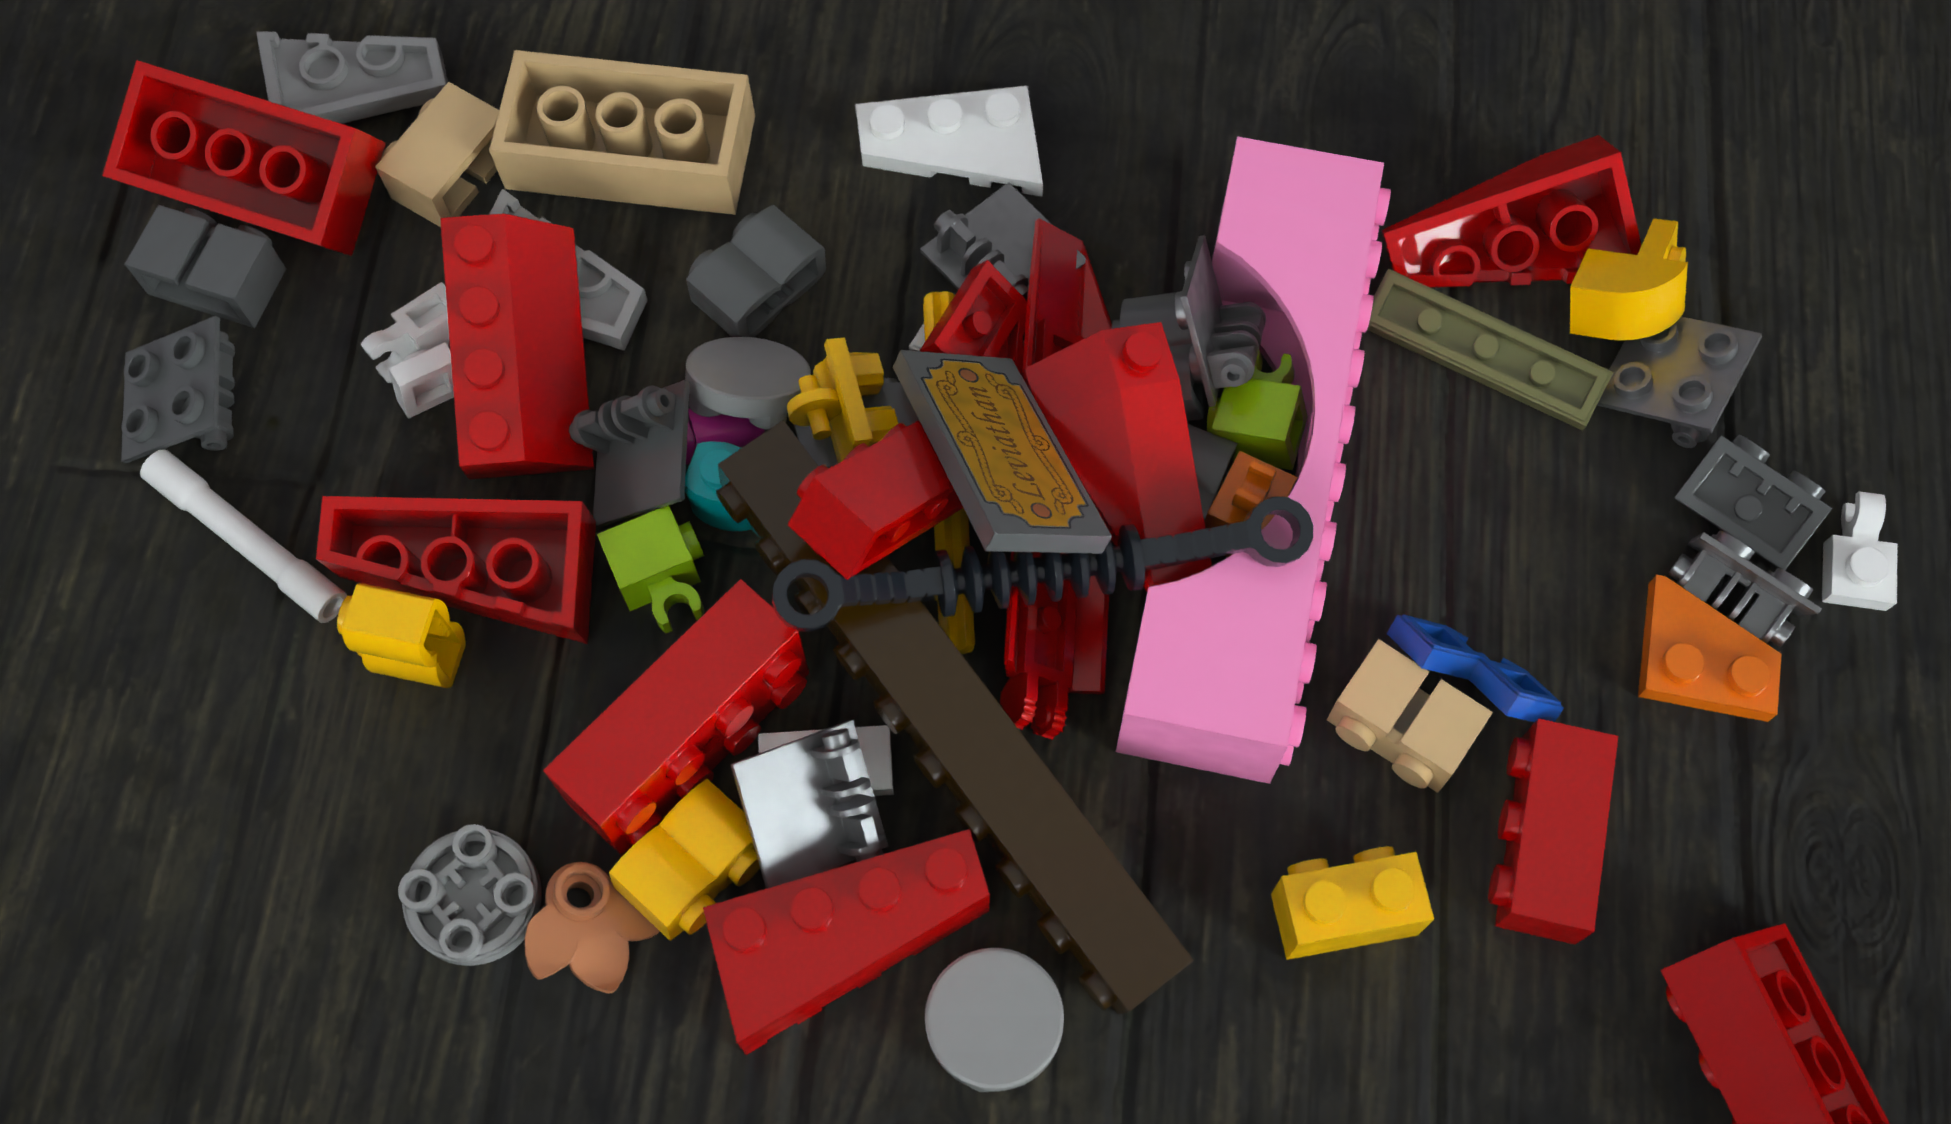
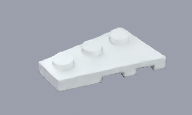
(957, 134)

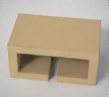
(432, 154)
(1404, 724)

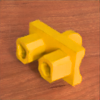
(833, 400)

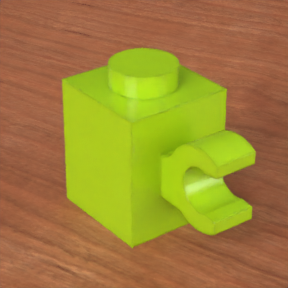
(1263, 415)
(655, 563)

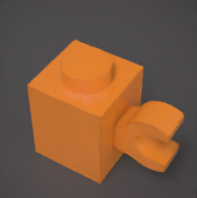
(1245, 487)

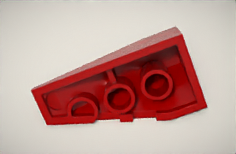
(1522, 222)
(1125, 433)

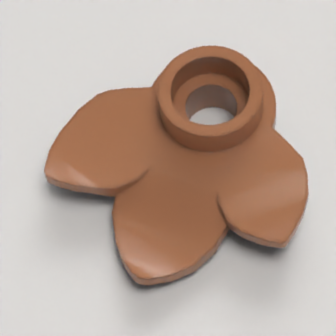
(585, 938)

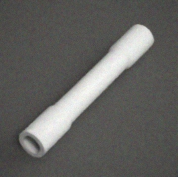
(293, 576)

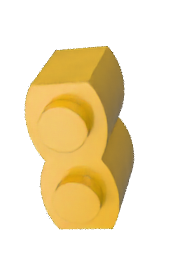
(402, 634)
(687, 861)

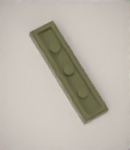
(1487, 350)

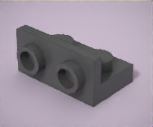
(1754, 501)

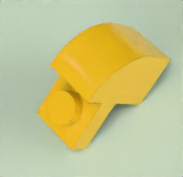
(1628, 293)

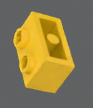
(1351, 903)

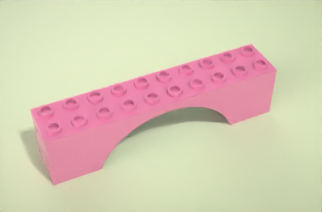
(1232, 644)

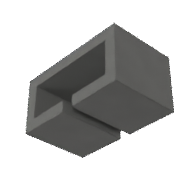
(206, 265)

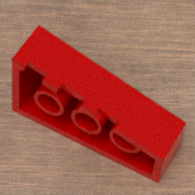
(477, 555)
(837, 930)

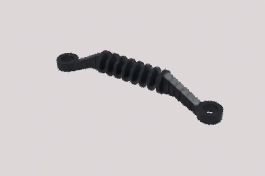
(1025, 571)

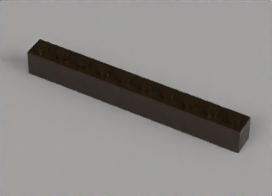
(970, 747)

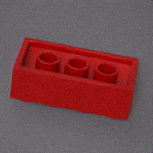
(514, 345)
(1769, 1034)

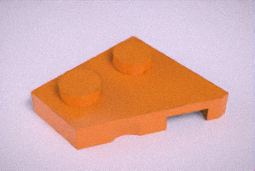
(1704, 658)

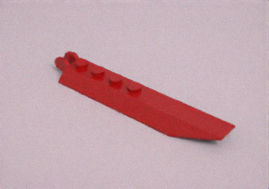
(1062, 641)

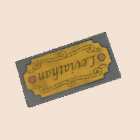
(1000, 454)

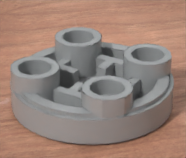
(744, 379)
(470, 896)
(994, 1019)

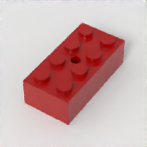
(244, 157)
(681, 718)

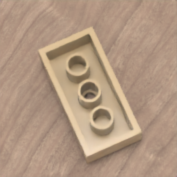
(624, 132)

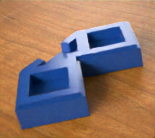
(1503, 683)

